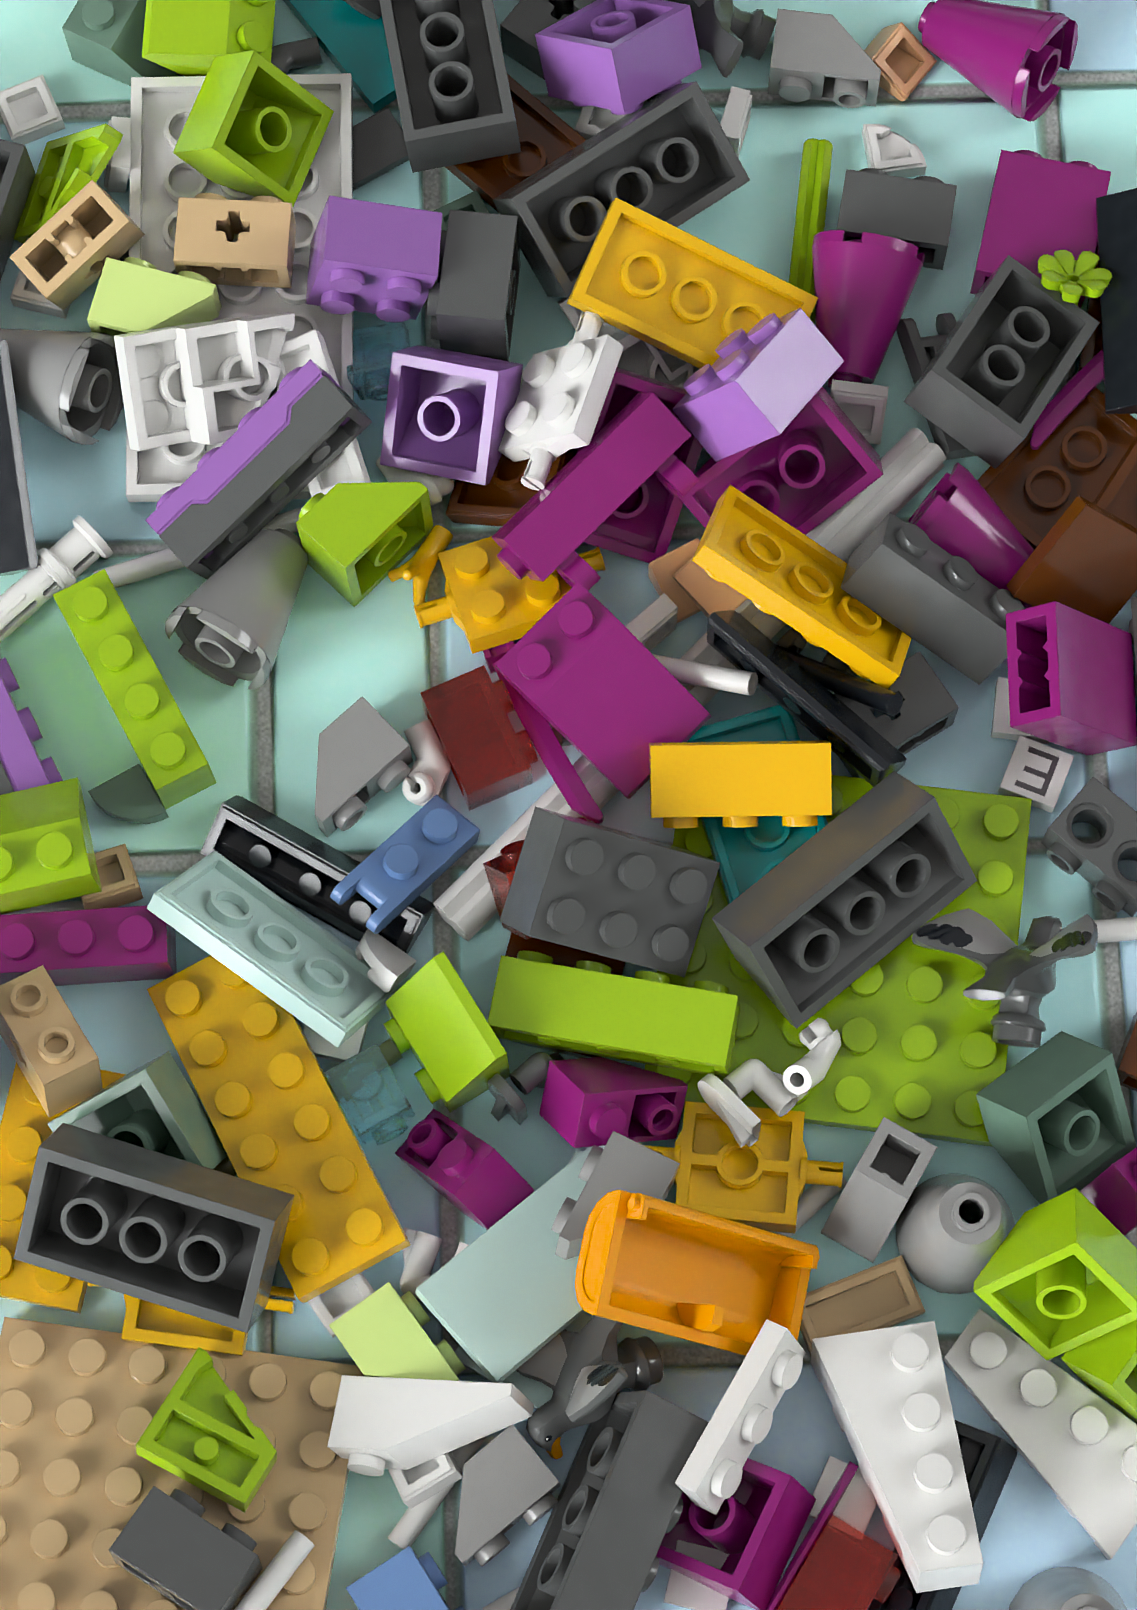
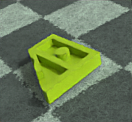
(63, 171)
(208, 1436)

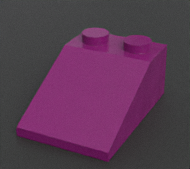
(797, 474)
(649, 516)
(601, 688)
(752, 1526)

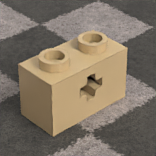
(74, 244)
(263, 247)
(47, 1042)

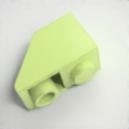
(141, 298)
(389, 1341)

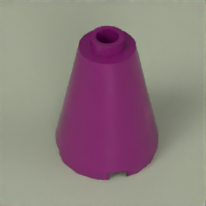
(1002, 49)
(861, 296)
(972, 526)

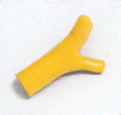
(423, 562)

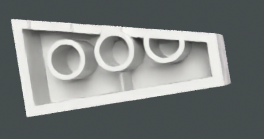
(902, 1428)

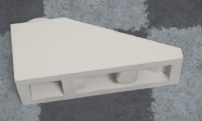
(412, 1421)

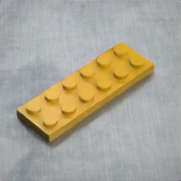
(280, 1123)

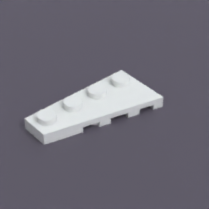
(1057, 1425)

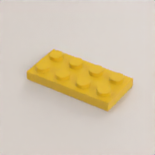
(675, 286)
(799, 585)
(21, 1134)

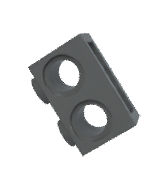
(1098, 860)

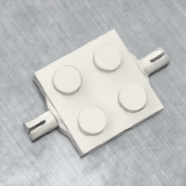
(560, 400)

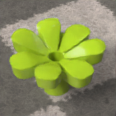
(1072, 276)

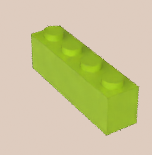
(135, 689)
(615, 1014)

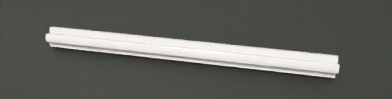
(906, 470)

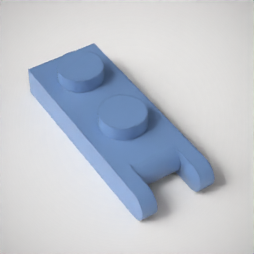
(409, 861)

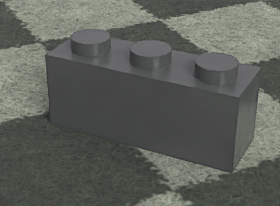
(931, 596)

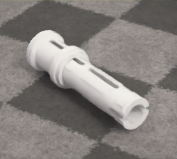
(55, 572)

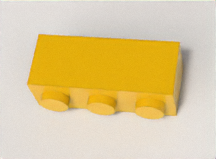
(740, 782)

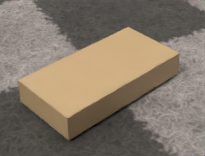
(861, 1302)

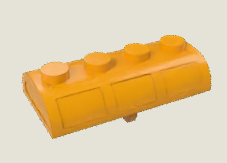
(690, 1272)

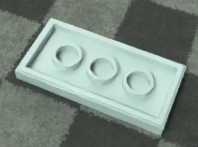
(271, 946)
(508, 1286)

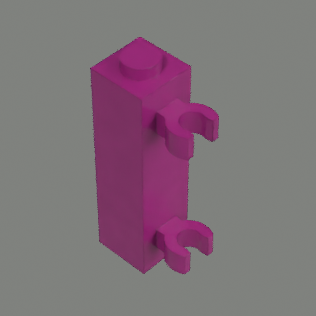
(591, 489)

